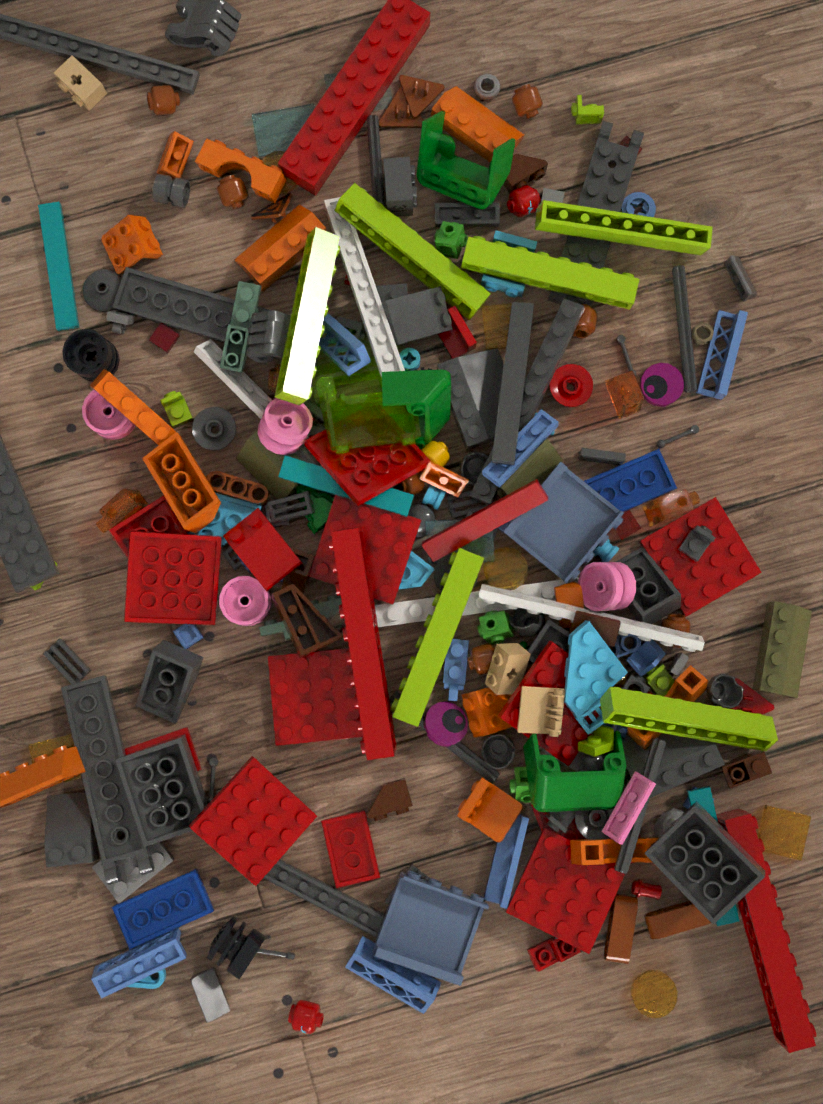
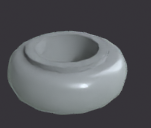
(487, 95)

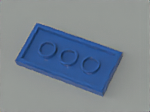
(634, 481)
(163, 908)

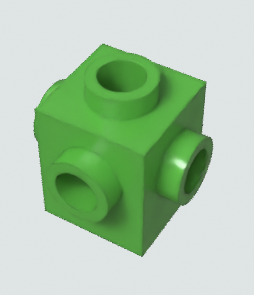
(450, 239)
(495, 627)
(519, 785)

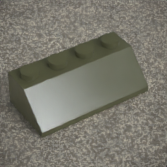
(782, 649)

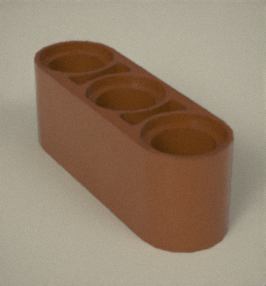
(230, 481)
(674, 920)
(621, 929)

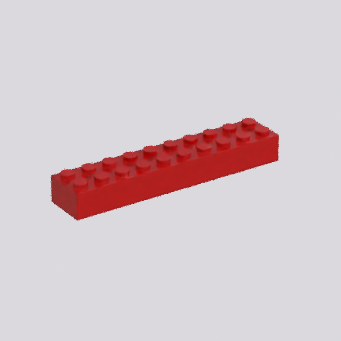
(354, 94)
(364, 643)
(770, 943)

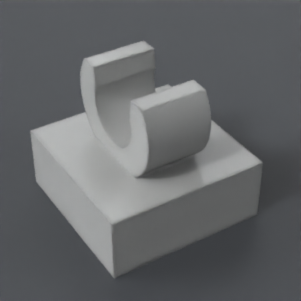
(120, 321)

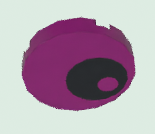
(661, 384)
(445, 724)

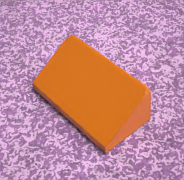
(175, 155)
(443, 479)
(569, 594)

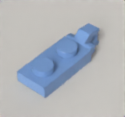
(455, 668)

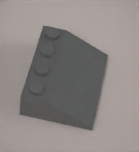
(475, 395)
(680, 762)
(162, 789)
(705, 862)

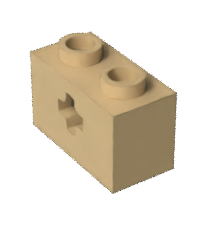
(80, 83)
(507, 668)

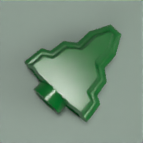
(321, 504)

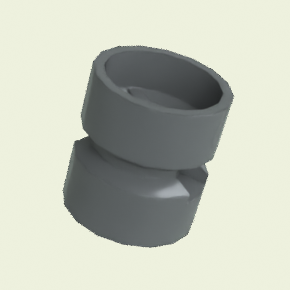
(170, 190)

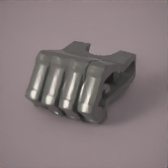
(205, 25)
(268, 336)

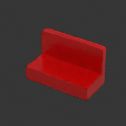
(460, 339)

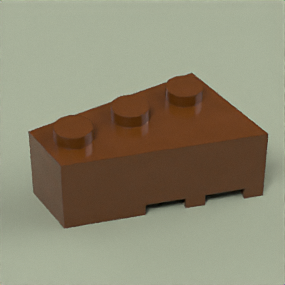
(303, 622)

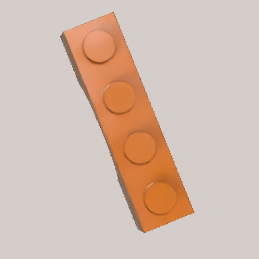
(218, 160)
(132, 407)
(688, 687)
(606, 851)

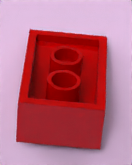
(152, 518)
(262, 549)

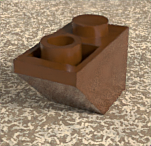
(524, 170)
(300, 574)
(746, 768)
(391, 798)

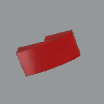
(549, 952)

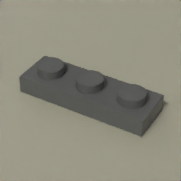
(467, 215)

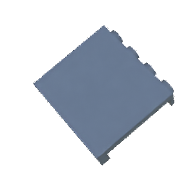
(567, 525)
(429, 927)

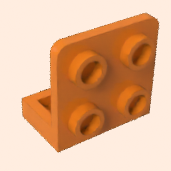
(130, 242)
(483, 710)
(490, 810)

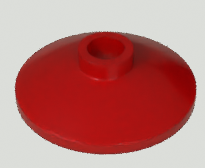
(574, 375)

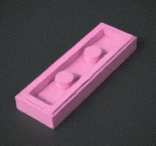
(628, 807)

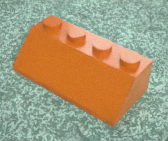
(474, 123)
(279, 247)
(183, 483)
(40, 775)

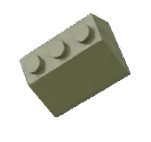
(266, 467)
(537, 467)

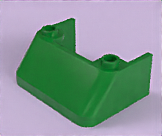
(455, 176)
(422, 393)
(574, 791)

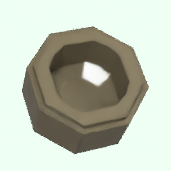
(702, 333)

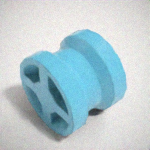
(410, 364)
(434, 497)
(606, 552)

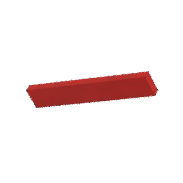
(485, 520)

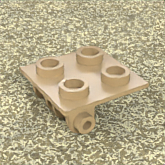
(541, 710)

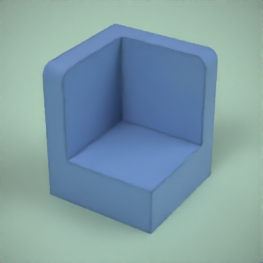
(646, 657)

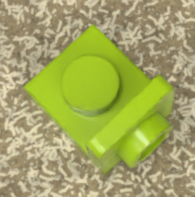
(586, 114)
(176, 408)
(659, 680)
(599, 743)

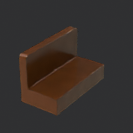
(606, 627)

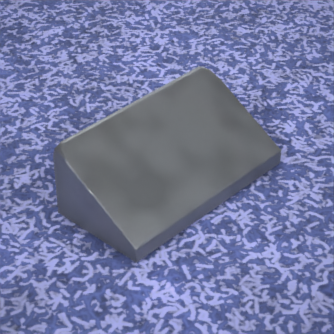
(740, 278)
(210, 994)

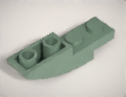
(235, 344)
(326, 608)

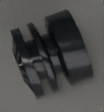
(82, 347)
(236, 947)

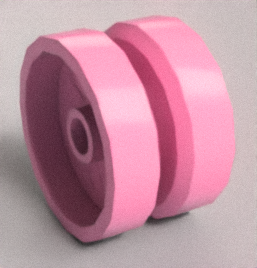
(105, 418)
(284, 426)
(607, 586)
(241, 588)

